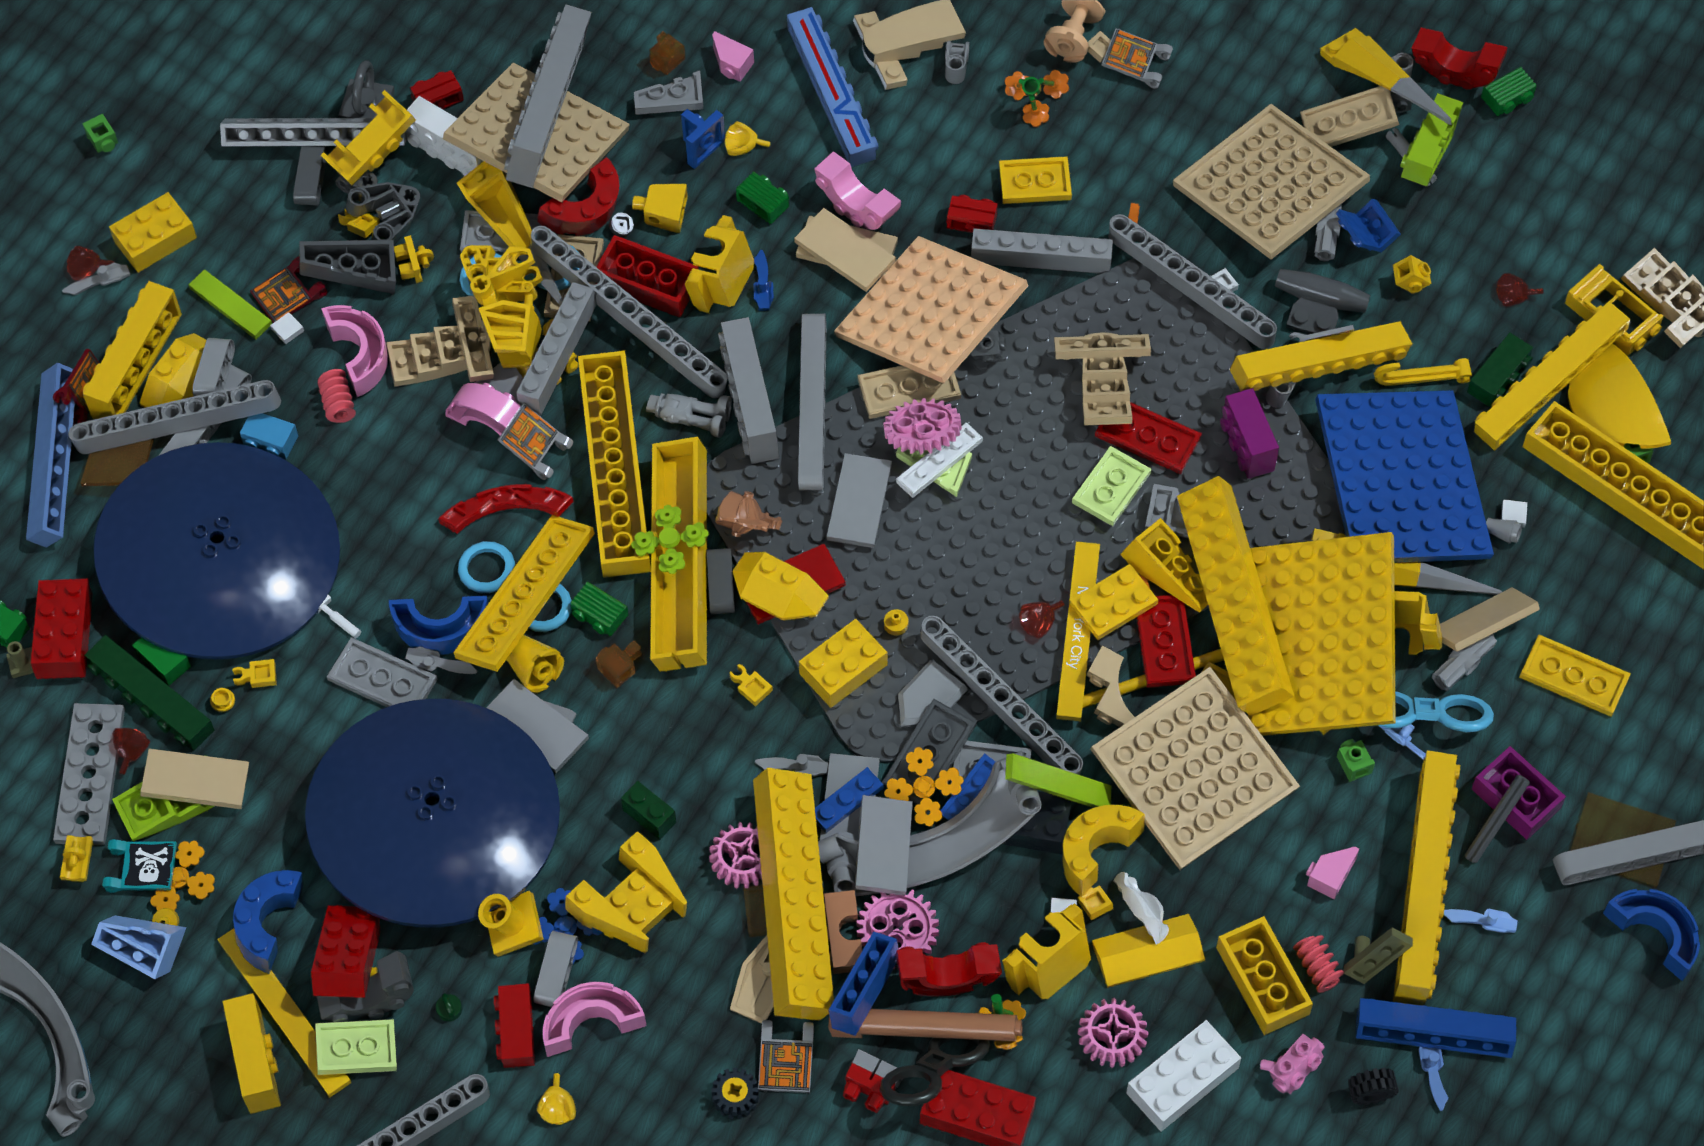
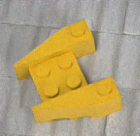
(636, 902)

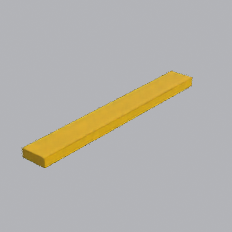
(284, 1013)

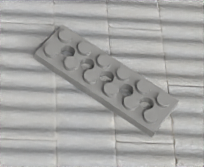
(77, 762)

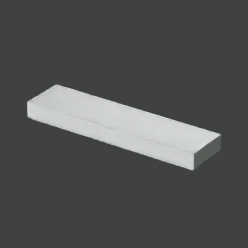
(938, 462)

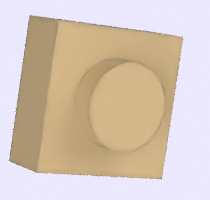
(1098, 46)

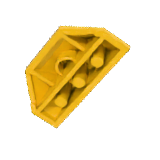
(174, 372)
(777, 587)

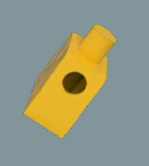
(663, 206)

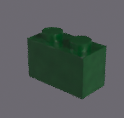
(648, 810)

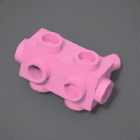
(1295, 1064)

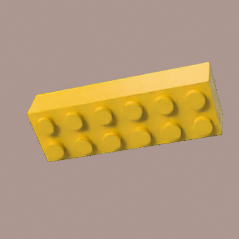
(132, 351)

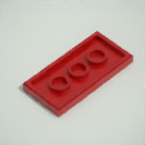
(1153, 438)
(819, 566)
(1166, 643)

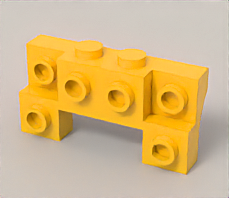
(373, 142)

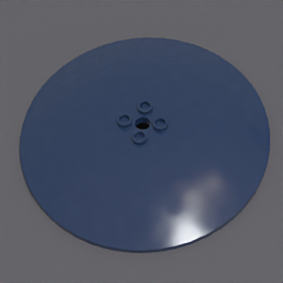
(207, 595)
(443, 859)

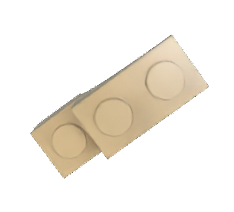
(1106, 672)

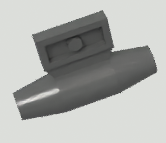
(1318, 300)

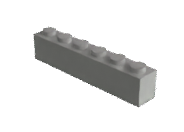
(1042, 251)
(557, 347)

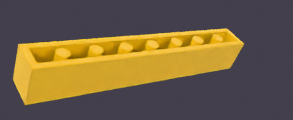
(1320, 356)
(1551, 375)

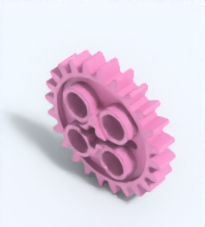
(922, 426)
(882, 912)

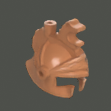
(744, 514)

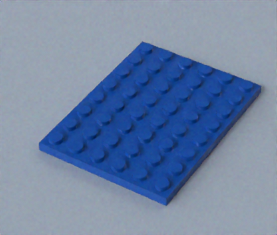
(1406, 472)

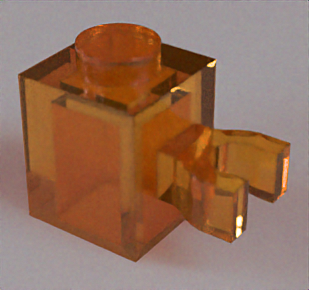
(666, 53)
(618, 664)

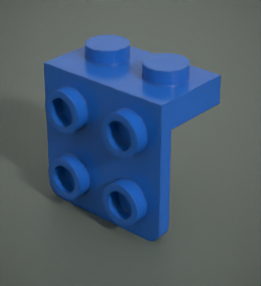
(1369, 227)

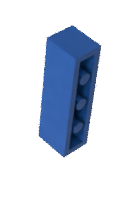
(864, 983)

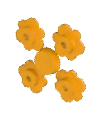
(924, 786)
(181, 878)

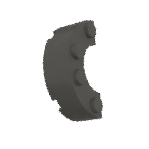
(385, 992)

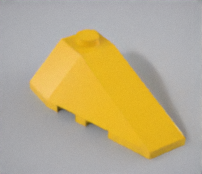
(1160, 559)

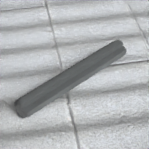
(1497, 819)

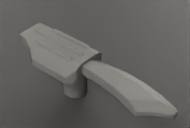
(106, 275)
(430, 660)
(805, 764)

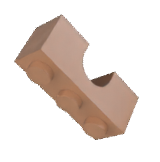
(839, 910)

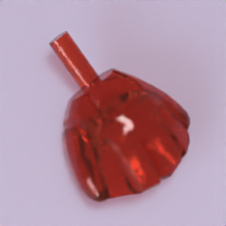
(84, 262)
(1513, 290)
(1038, 617)
(129, 745)

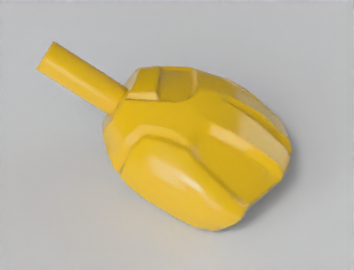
(741, 139)
(556, 1104)

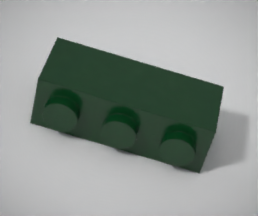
(1500, 370)

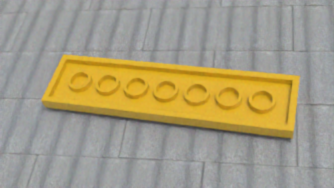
(524, 593)

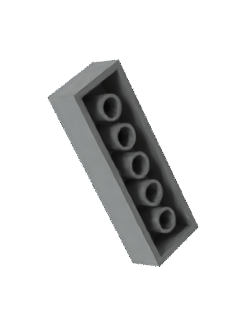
(748, 391)

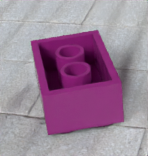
(1249, 433)
(1537, 803)

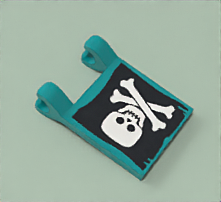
(145, 865)

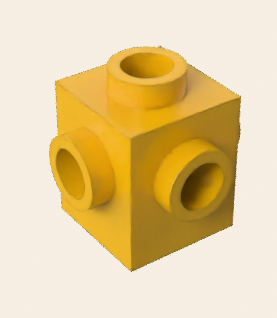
(1412, 274)

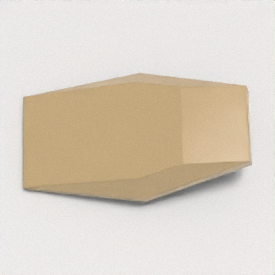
(754, 986)

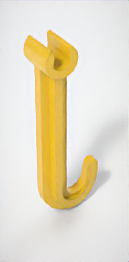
(1388, 376)

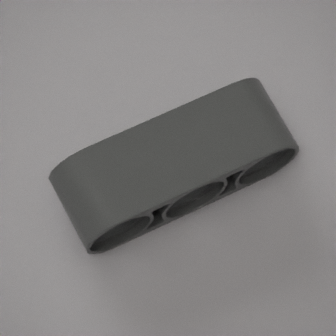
(309, 176)
(720, 581)

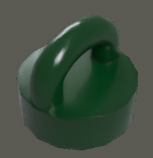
(448, 1007)

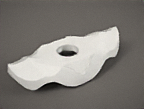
(1144, 906)

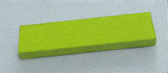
(230, 304)

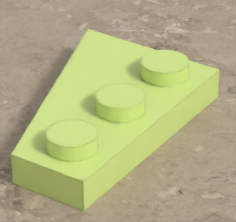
(949, 480)

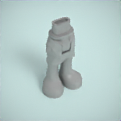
(680, 410)

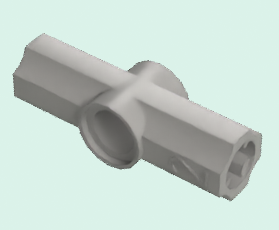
(1327, 234)
(1462, 663)

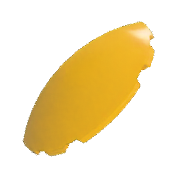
(1618, 401)

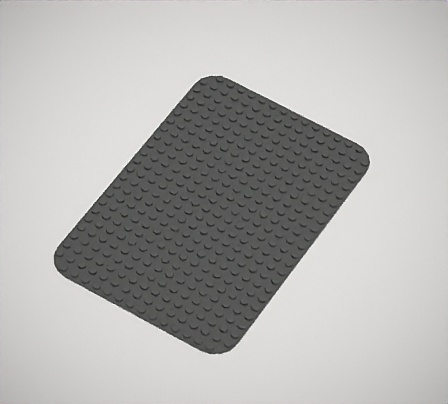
(1014, 518)

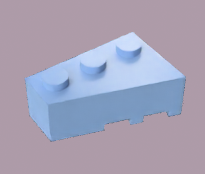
(140, 943)

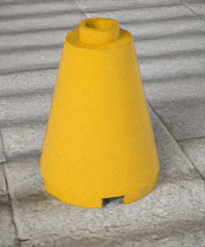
(535, 663)

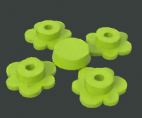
(669, 538)

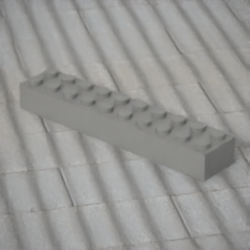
(546, 96)

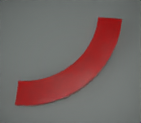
(505, 498)

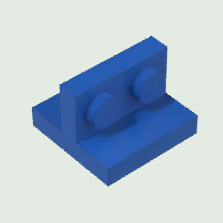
(701, 136)

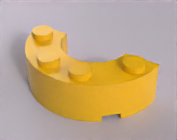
(1089, 831)

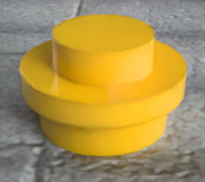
(222, 699)

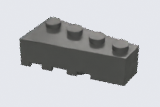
(353, 263)

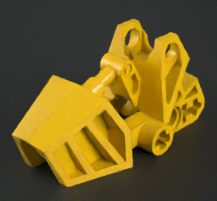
(510, 325)

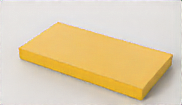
(1575, 675)

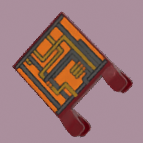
(286, 293)
(75, 383)

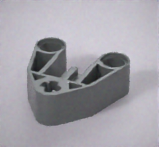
(391, 202)

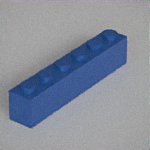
(1436, 1027)

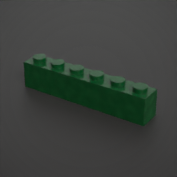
(149, 693)

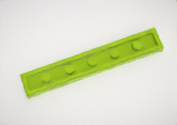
(1057, 781)

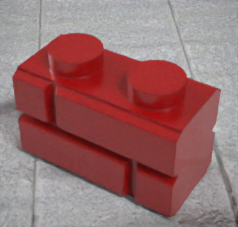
(440, 90)
(971, 214)

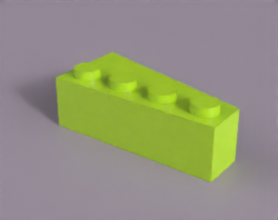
(1430, 142)

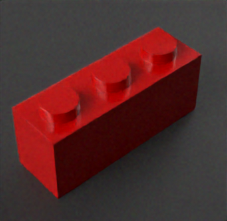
(514, 1025)

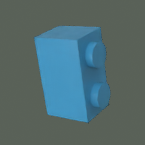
(269, 434)

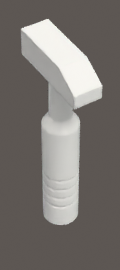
(339, 619)

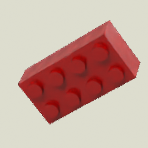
(647, 274)
(61, 628)
(345, 952)
(979, 1111)

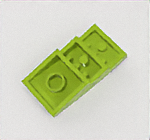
(152, 815)

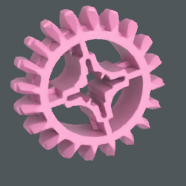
(728, 844)
(1123, 1032)

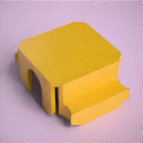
(732, 268)
(1414, 616)
(1056, 963)

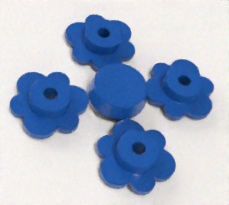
(565, 923)

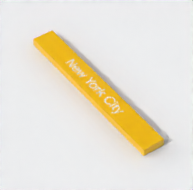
(1077, 636)

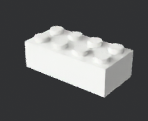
(428, 135)
(1183, 1075)

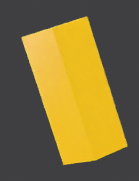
(1135, 955)

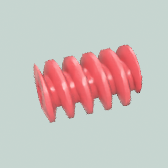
(336, 396)
(1318, 963)

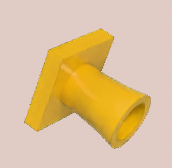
(512, 924)

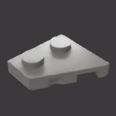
(1166, 506)

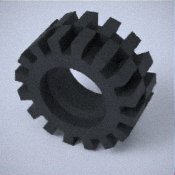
(1373, 1086)

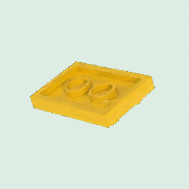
(1035, 180)
(1113, 602)

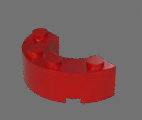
(1455, 65)
(586, 215)
(949, 974)

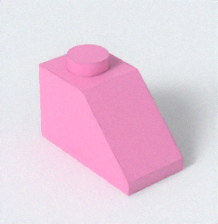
(732, 57)
(1331, 871)

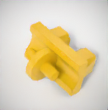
(412, 268)
(76, 858)

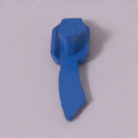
(762, 289)

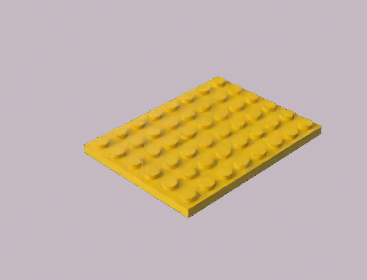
(1334, 631)

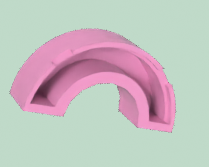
(851, 197)
(365, 331)
(483, 405)
(587, 1002)

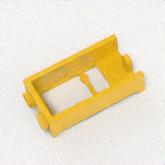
(1598, 280)

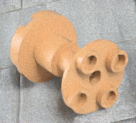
(1069, 38)

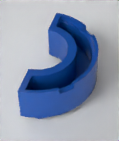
(433, 634)
(253, 905)
(1665, 915)

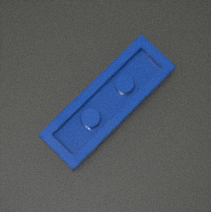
(970, 788)
(846, 799)

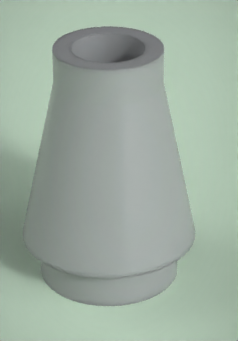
(1504, 529)

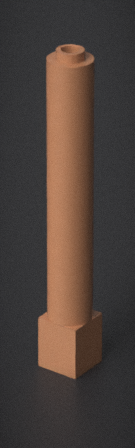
(937, 1025)

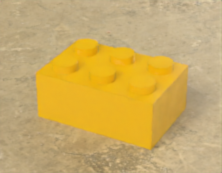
(153, 232)
(843, 663)

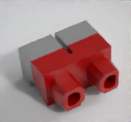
(865, 1077)

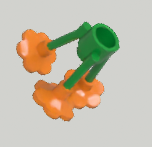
(1020, 86)

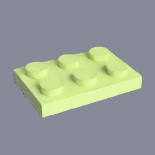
(1111, 486)
(355, 1047)

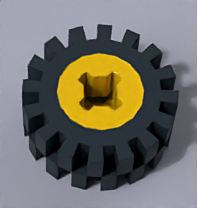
(738, 1101)

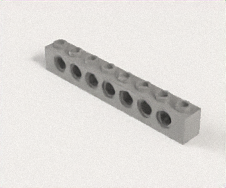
(292, 131)

